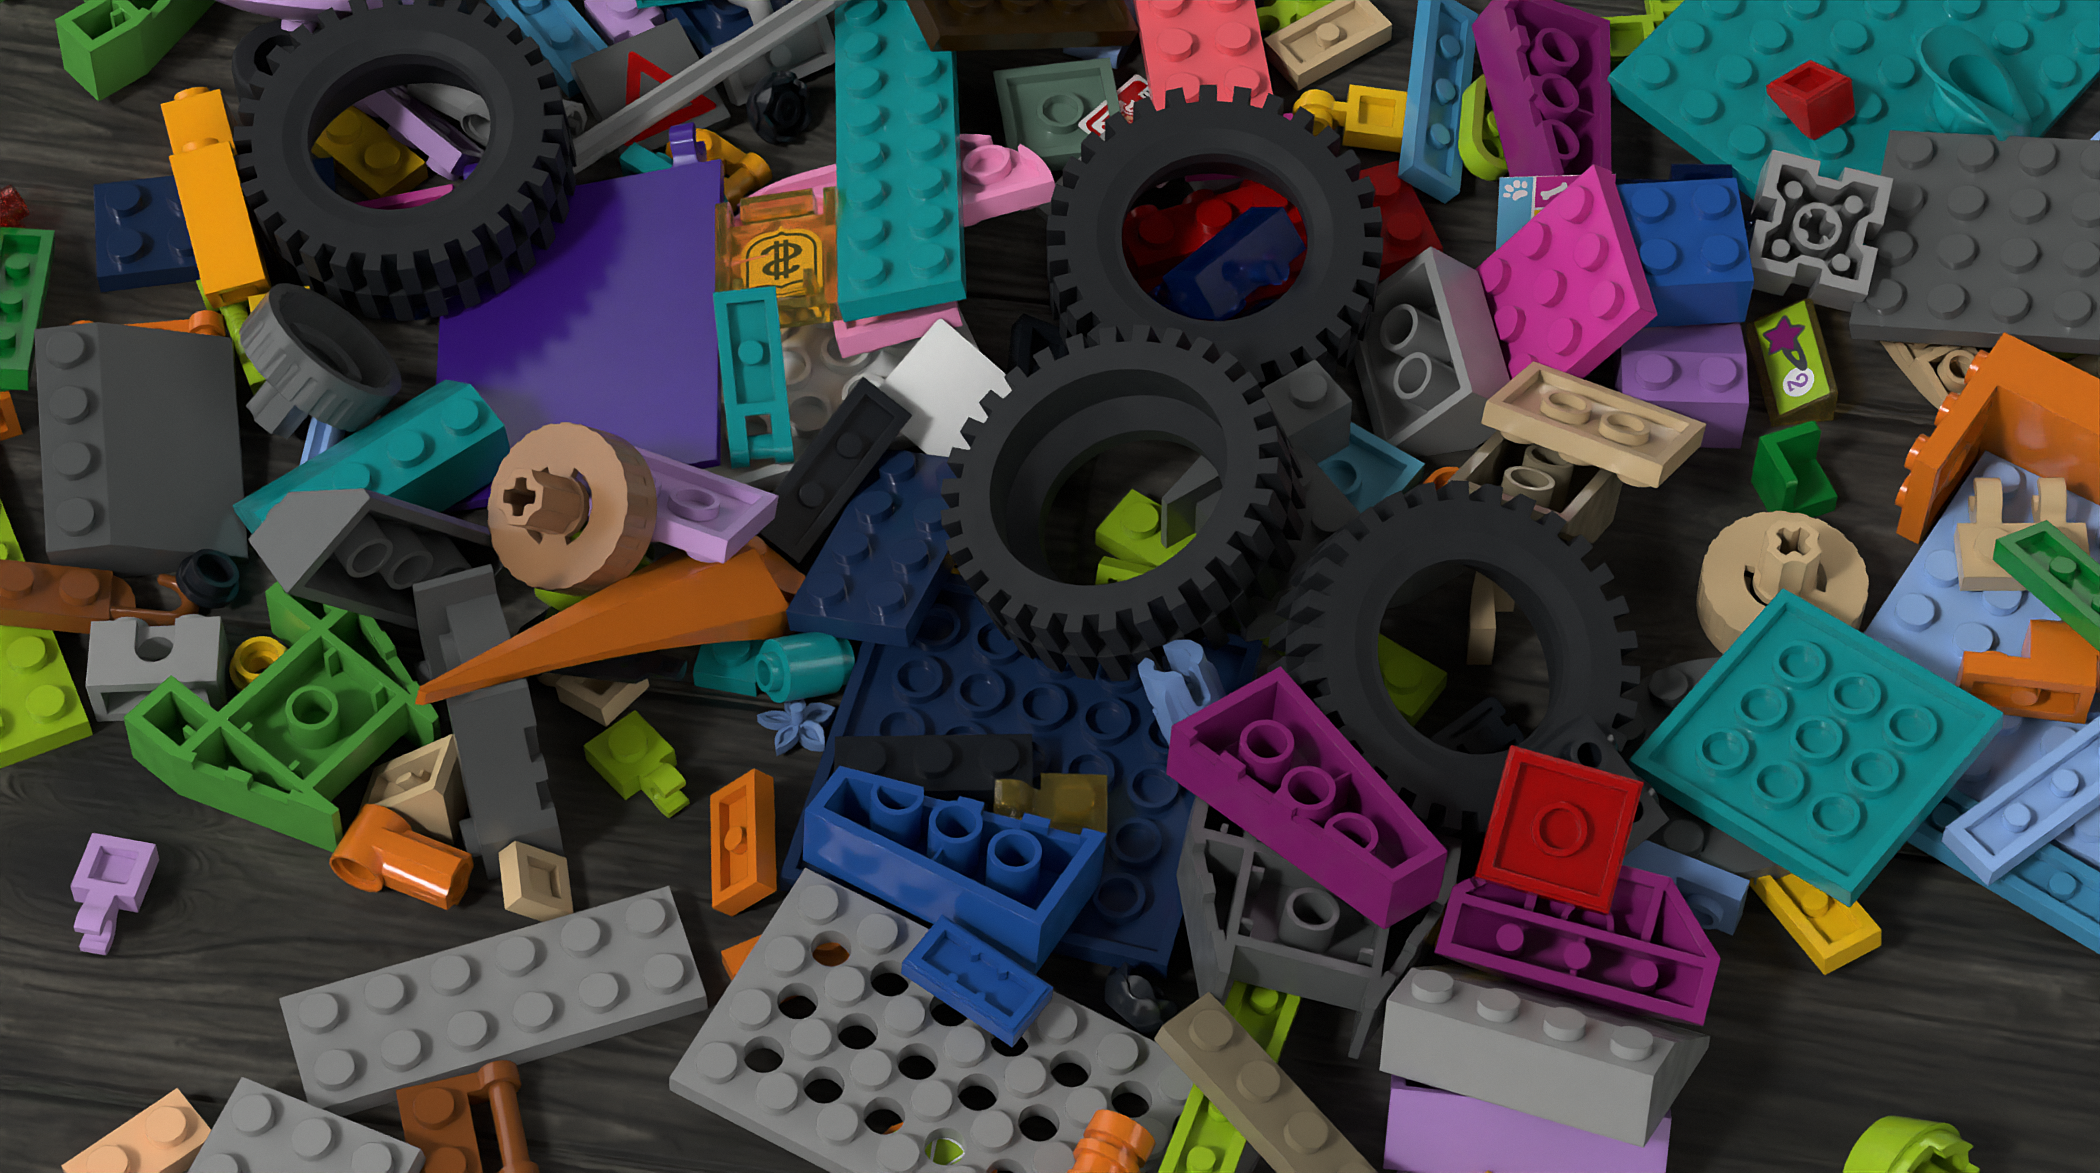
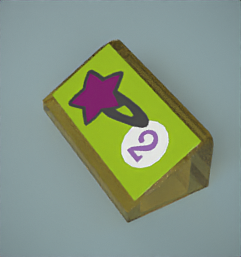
(1793, 365)

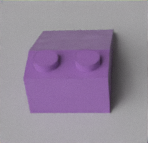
(1692, 373)

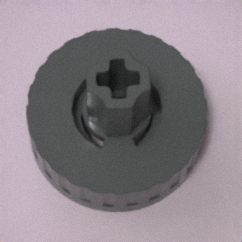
(315, 363)

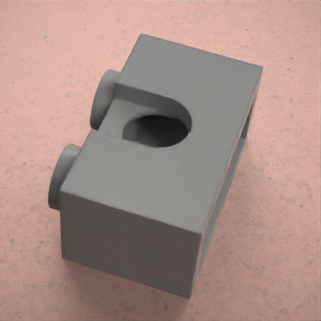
(124, 670)

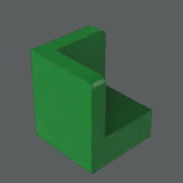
(1789, 474)

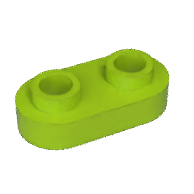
(1478, 134)

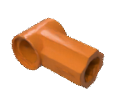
(386, 852)

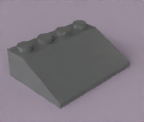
(138, 447)

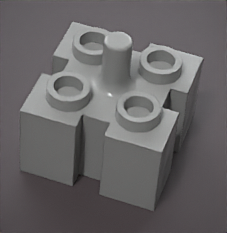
(1816, 229)

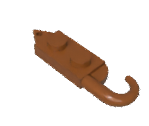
(73, 597)

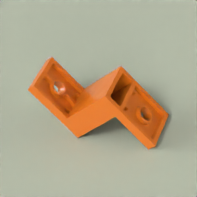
(2017, 408)

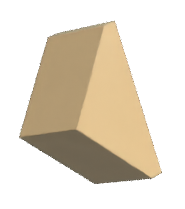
(423, 789)

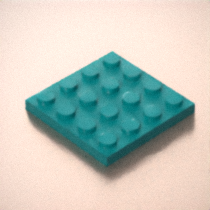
(1816, 746)

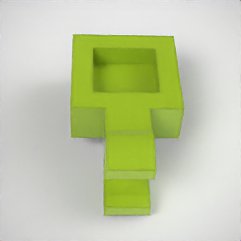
(637, 759)

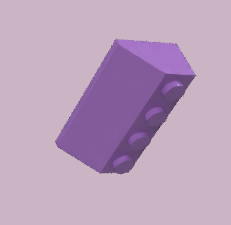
(1460, 1134)

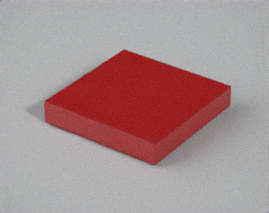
(1558, 830)

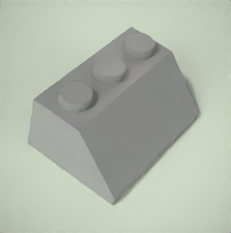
(1430, 358)

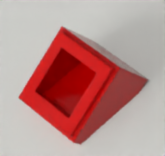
(1814, 98)

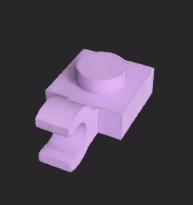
(110, 878)

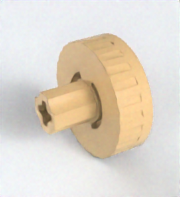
(1782, 553)

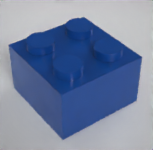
(1691, 249)

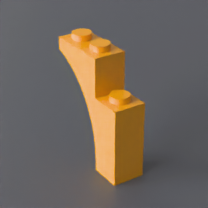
(212, 197)

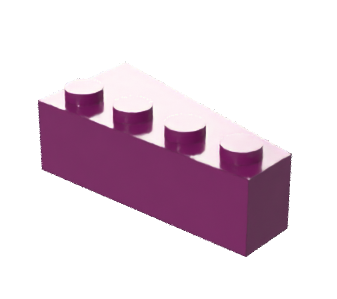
(1547, 85)
(1308, 796)

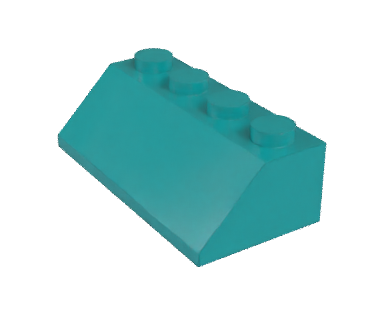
(419, 453)

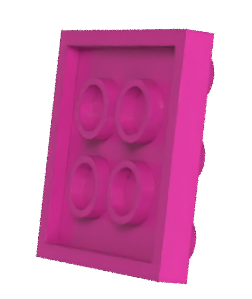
(1568, 282)

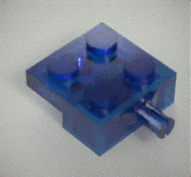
(1231, 266)

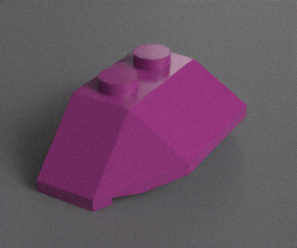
(1637, 959)

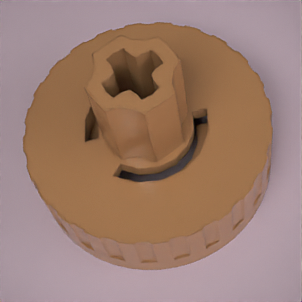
(542, 504)

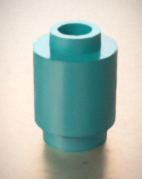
(803, 666)

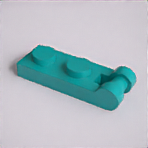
(753, 374)

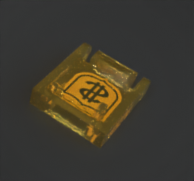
(782, 247)

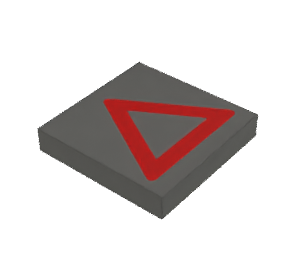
(635, 67)

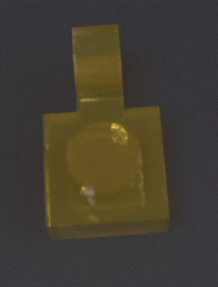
(1066, 799)

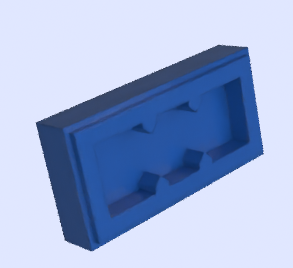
(977, 980)

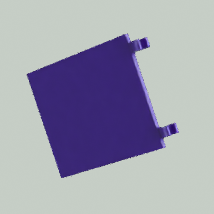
(608, 319)

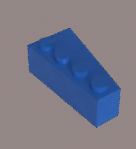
(932, 857)

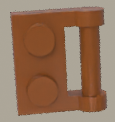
(441, 1124)

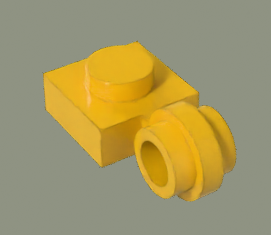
(1370, 117)

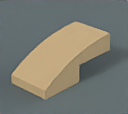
(1481, 630)

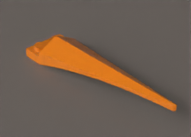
(652, 609)

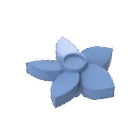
(799, 724)

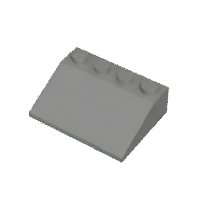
(1537, 1051)

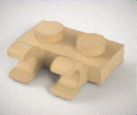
(1976, 540)

